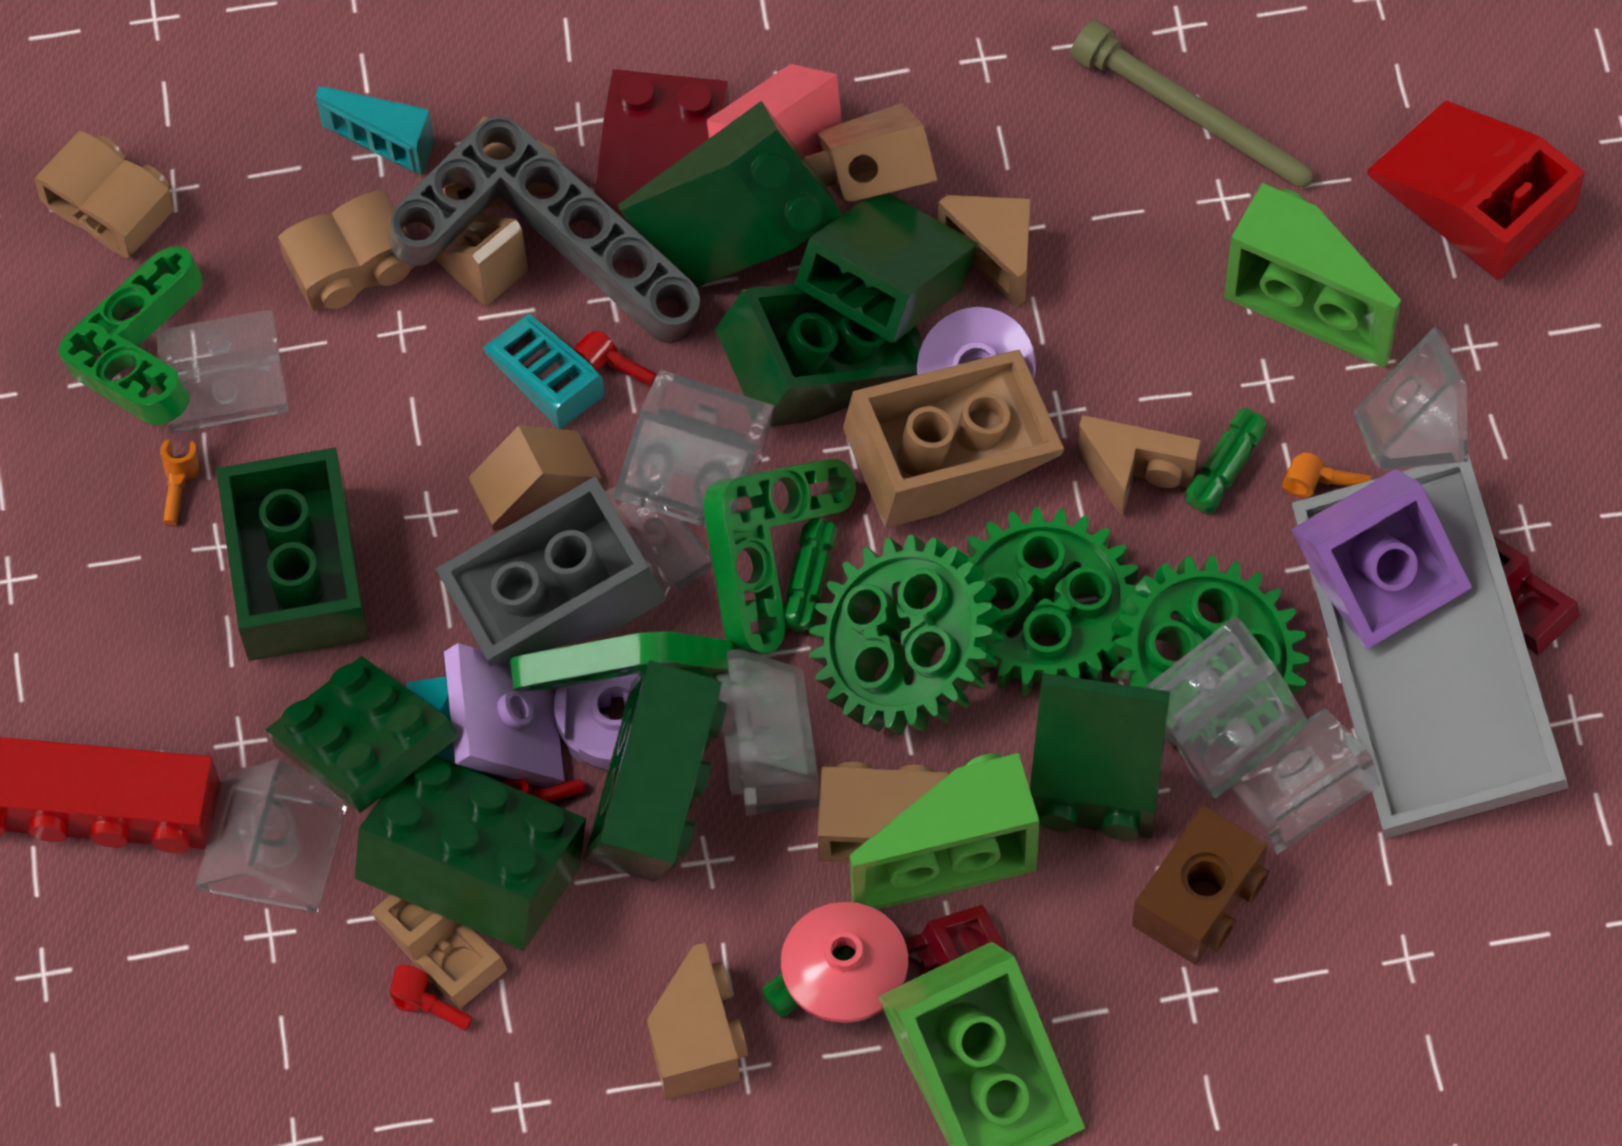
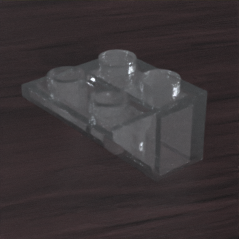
(689, 440)
(768, 734)

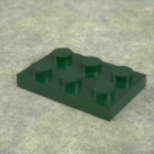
(361, 733)

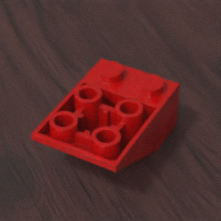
(1481, 184)

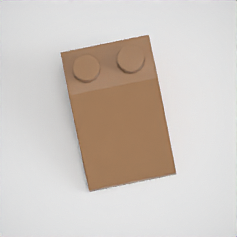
(948, 435)

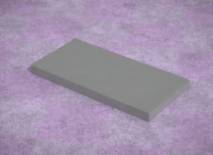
(1454, 694)

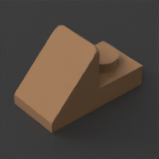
(1124, 451)

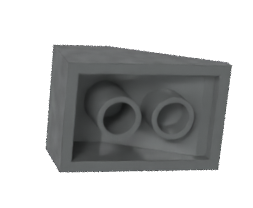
(552, 578)

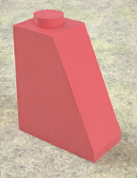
(799, 100)

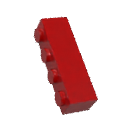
(107, 794)

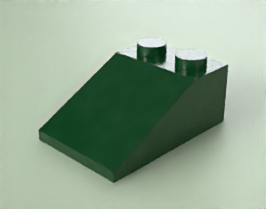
(733, 200)
(807, 354)
(1098, 756)

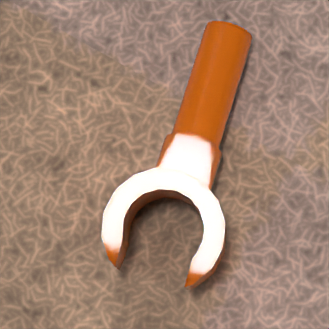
(1309, 469)
(178, 473)

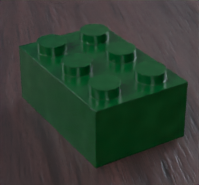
(291, 554)
(656, 772)
(471, 850)

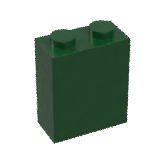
(885, 265)

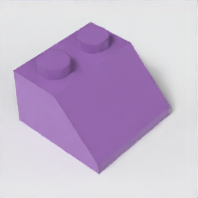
(1382, 557)

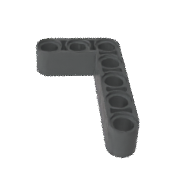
(549, 217)

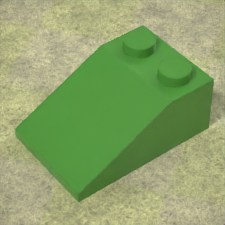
(1309, 277)
(956, 836)
(982, 1053)

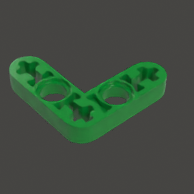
(173, 280)
(750, 532)
(618, 658)

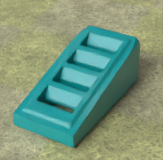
(379, 125)
(568, 402)

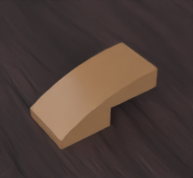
(448, 951)

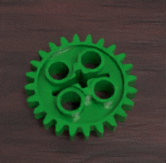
(1179, 594)
(953, 619)
(1081, 628)

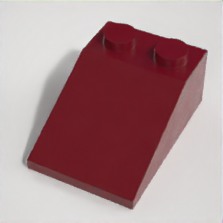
(650, 127)

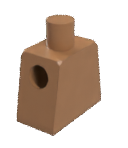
(890, 150)

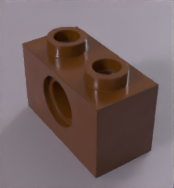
(1206, 851)

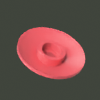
(847, 988)

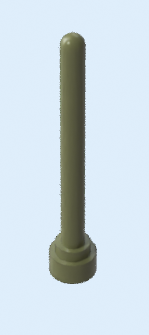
(1100, 49)

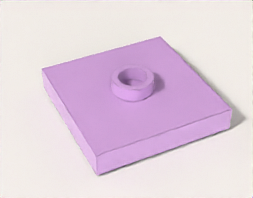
(499, 726)

